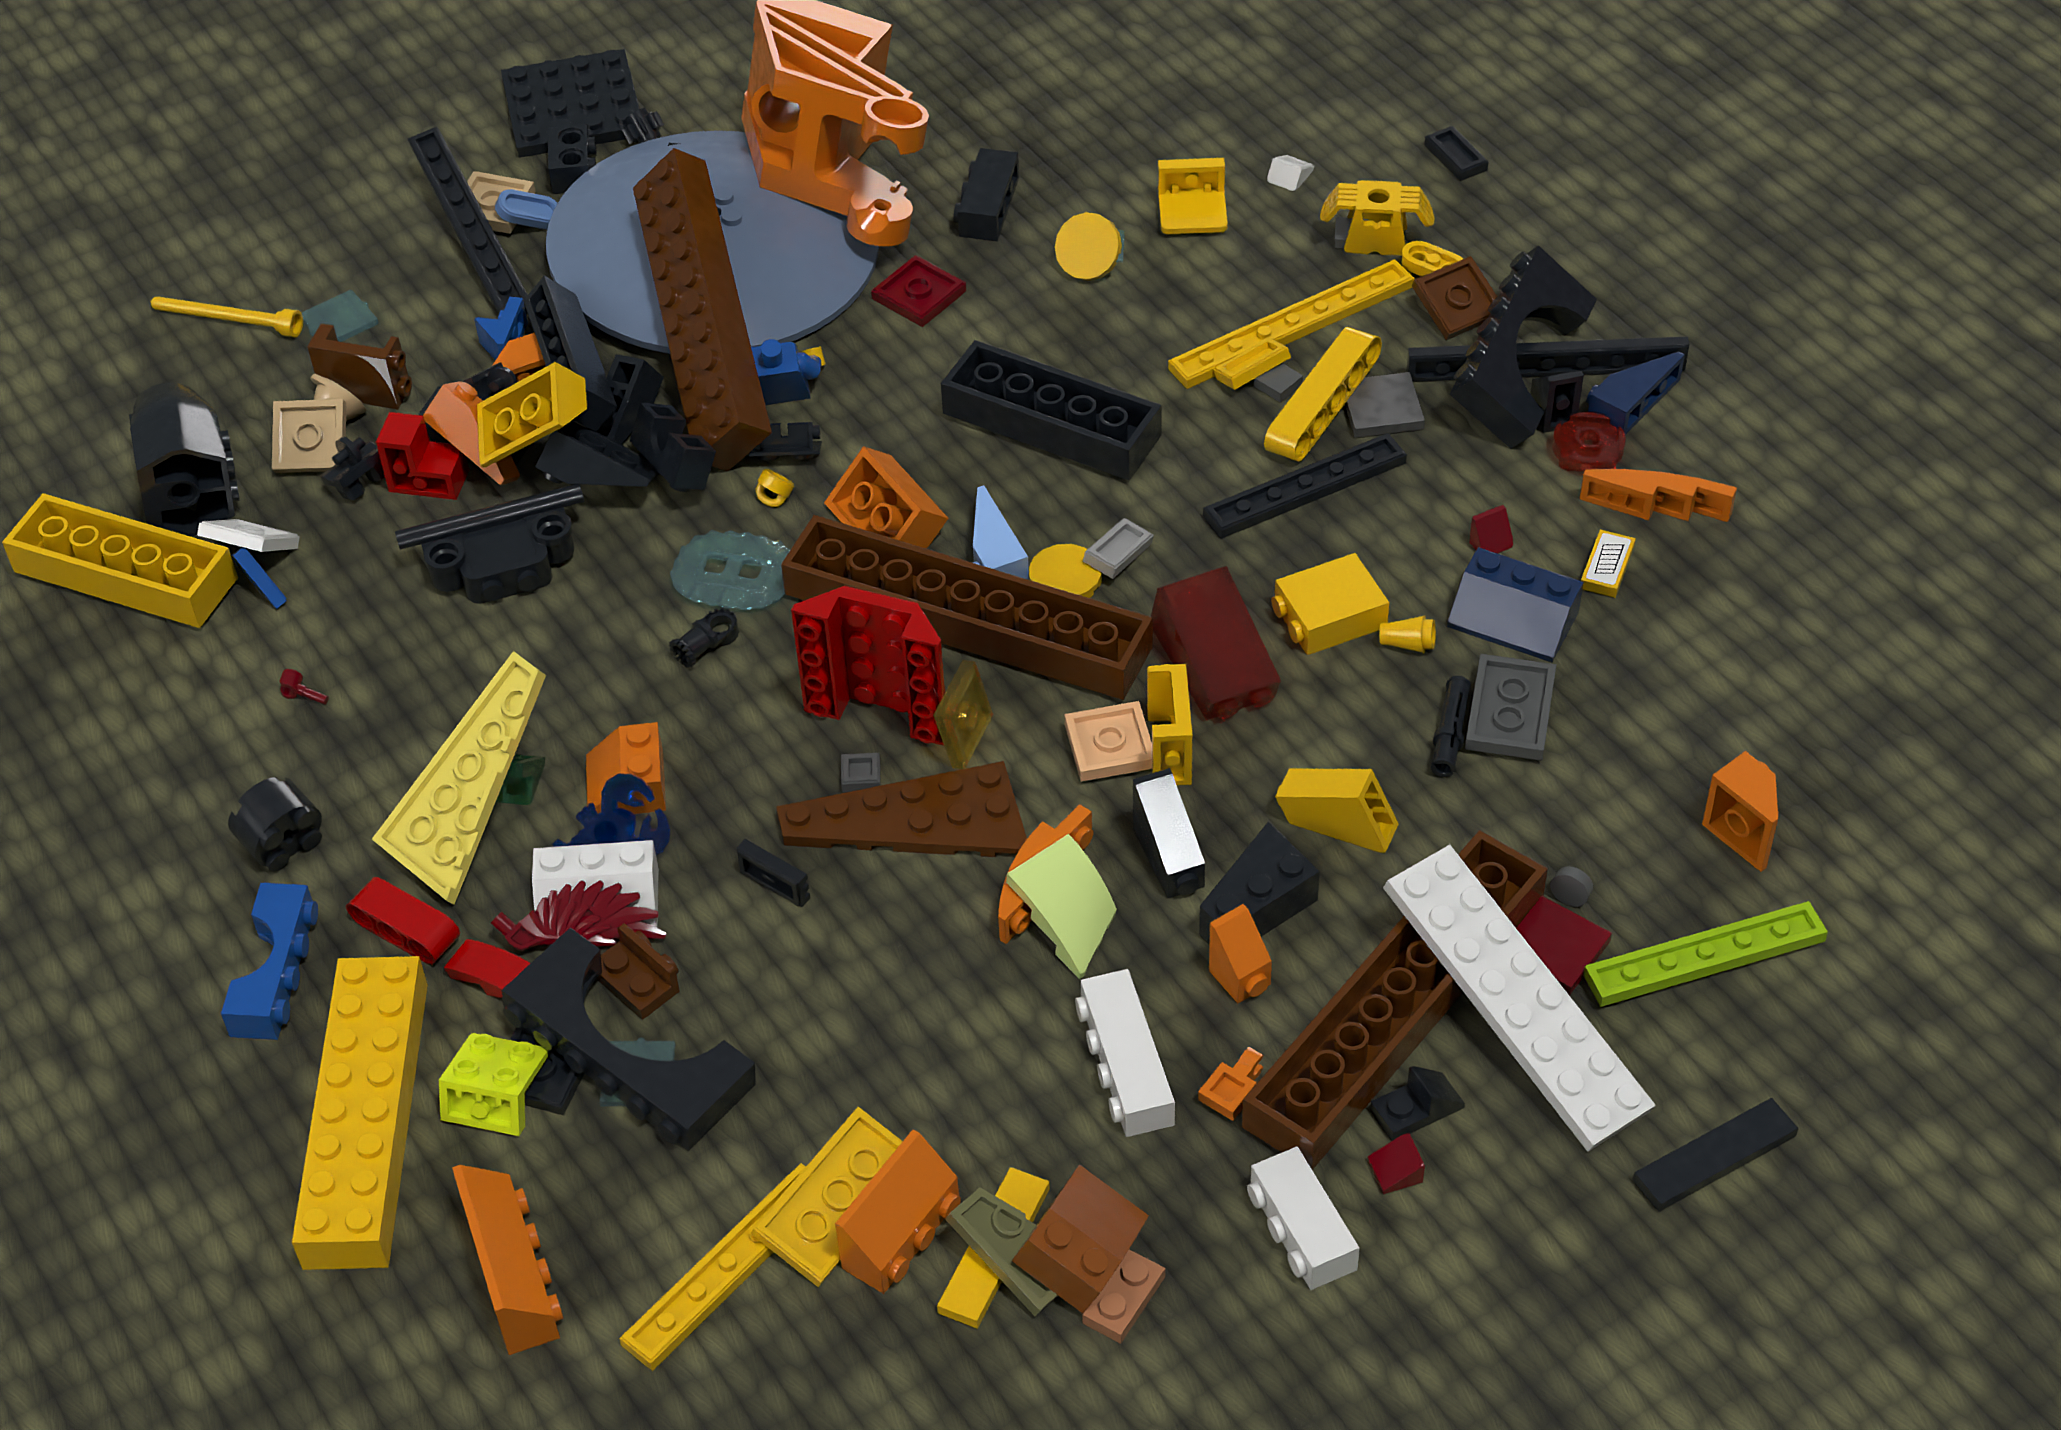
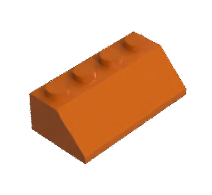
(508, 1258)

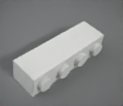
(1126, 1053)

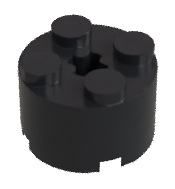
(276, 822)

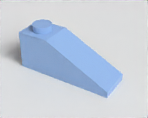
(994, 540)

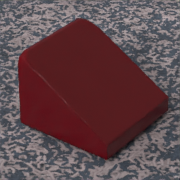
(1491, 530)
(1397, 1164)

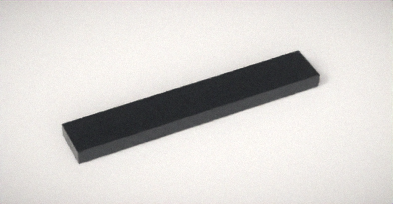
(1304, 485)

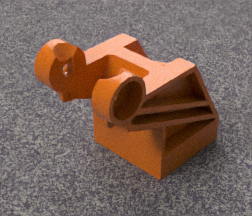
(817, 107)

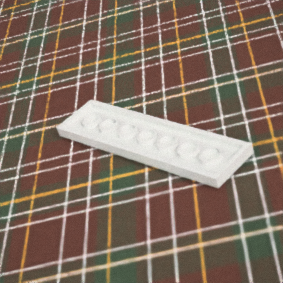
(1519, 998)

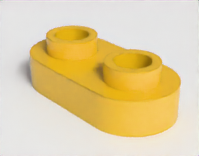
(1425, 258)

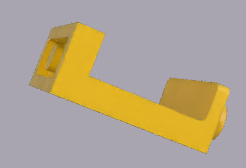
(1170, 702)

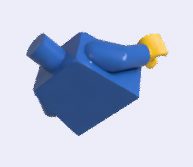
(785, 371)

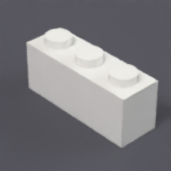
(1303, 1218)

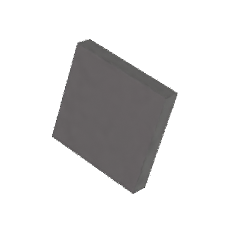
(1384, 406)

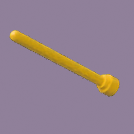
(287, 321)

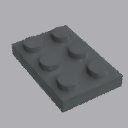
(1510, 707)

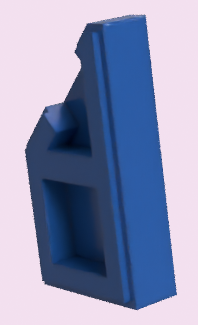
(258, 577)

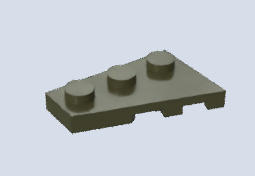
(996, 1235)

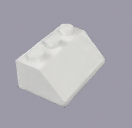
(623, 862)

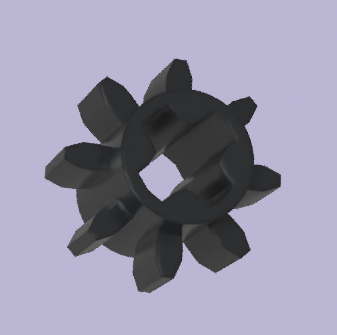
(643, 126)

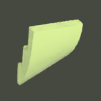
(1066, 900)

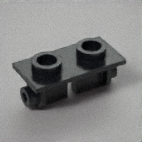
(798, 442)

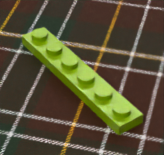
(1704, 953)

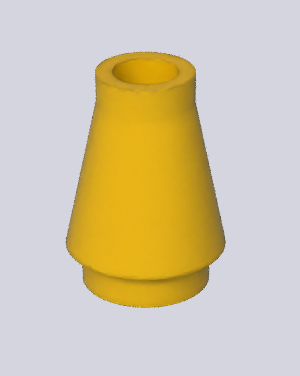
(1410, 634)

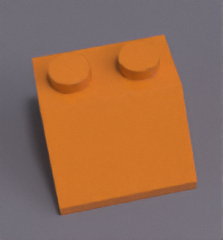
(628, 751)
(1744, 808)

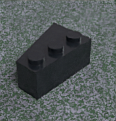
(1268, 880)

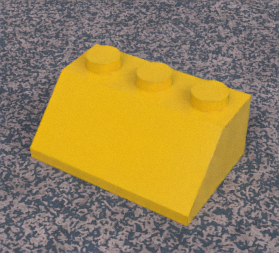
(528, 411)

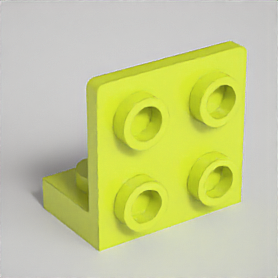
(488, 1083)

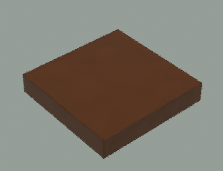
(1456, 297)

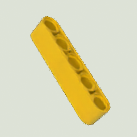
(1323, 394)

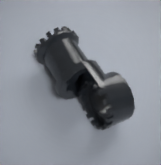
(703, 637)

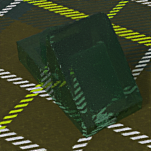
(522, 779)

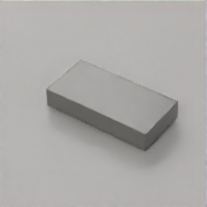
(1118, 548)

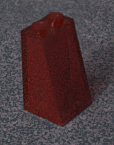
(1212, 633)

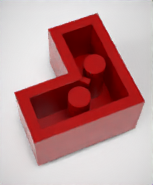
(416, 464)

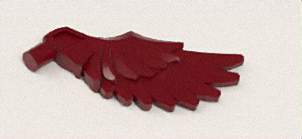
(587, 912)

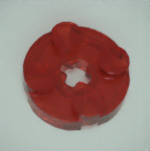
(1575, 455)

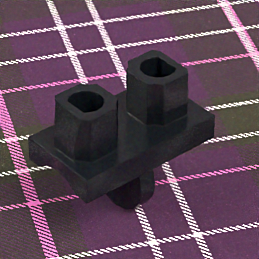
(491, 380)
(352, 462)

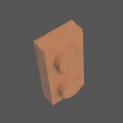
(1124, 1296)

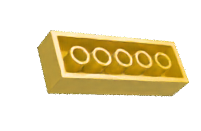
(120, 560)

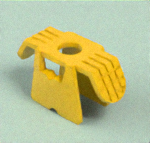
(1384, 206)

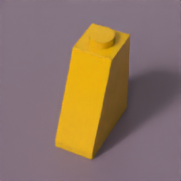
(1339, 805)

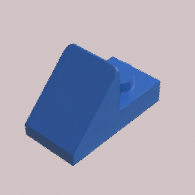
(495, 333)

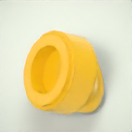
(775, 483)

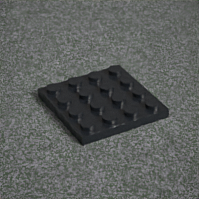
(567, 93)

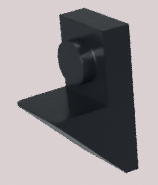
(1417, 1104)

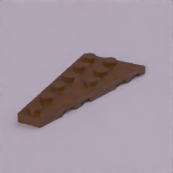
(920, 815)

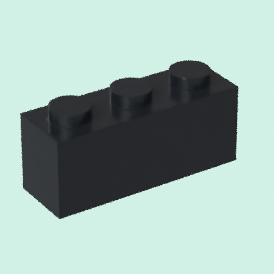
(987, 194)

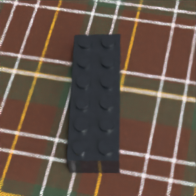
(1052, 409)

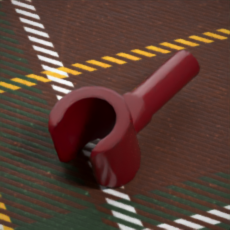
(291, 687)

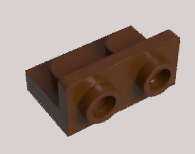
(638, 973)

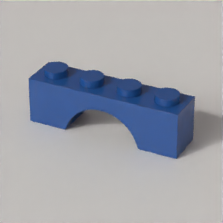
(260, 1001)

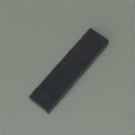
(1715, 1154)

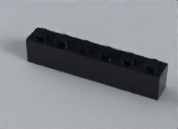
(567, 341)

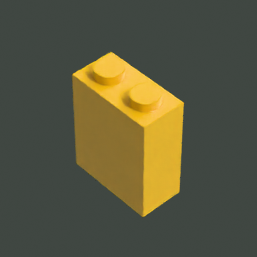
(1330, 604)

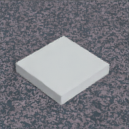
(248, 535)

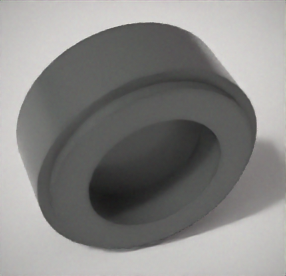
(1571, 886)

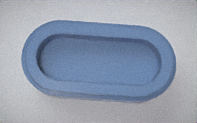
(525, 208)

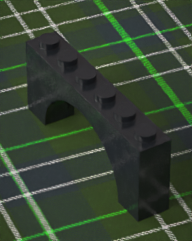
(1490, 378)
(675, 1096)

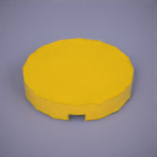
(1088, 246)
(1064, 569)

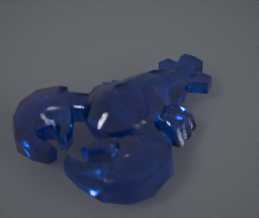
(619, 824)

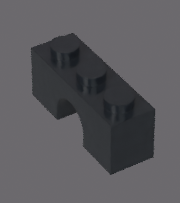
(678, 457)

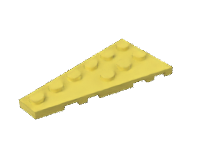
(451, 801)

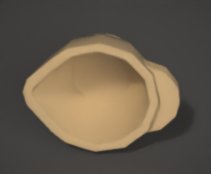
(330, 390)

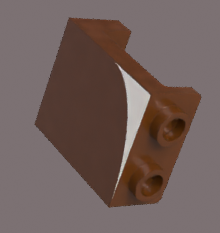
(367, 372)

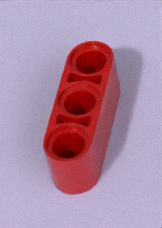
(403, 920)

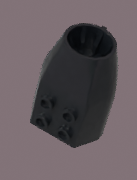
(181, 459)

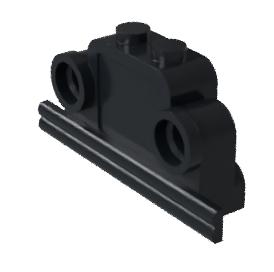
(498, 547)

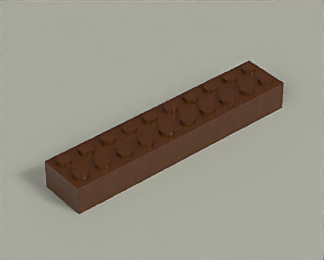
(701, 308)
(978, 606)
(1375, 1020)

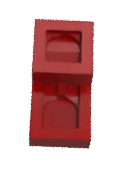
(485, 966)

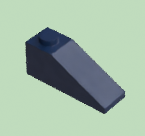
(1635, 391)

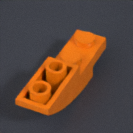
(1013, 912)

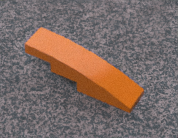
(1649, 491)

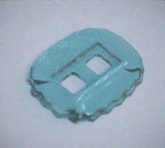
(728, 588)

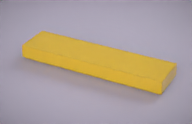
(974, 1281)

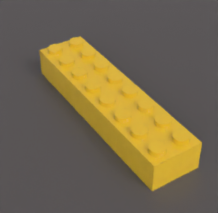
(361, 1114)

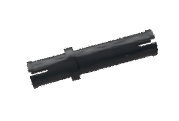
(1449, 736)

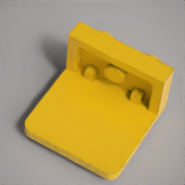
(1192, 195)

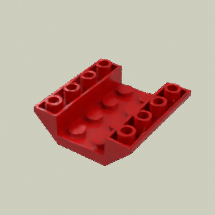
(870, 652)

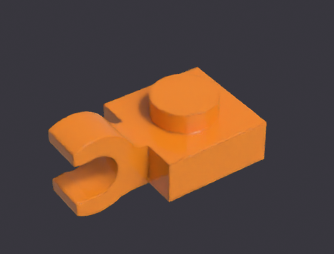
(1230, 1085)

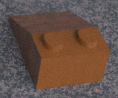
(1081, 1239)

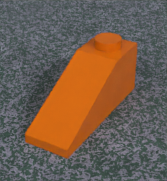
(455, 418)

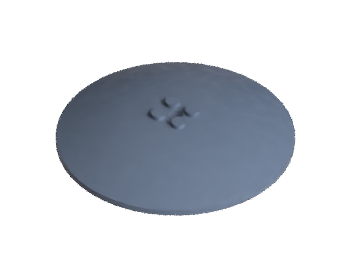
(787, 256)

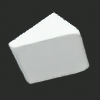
(1289, 172)

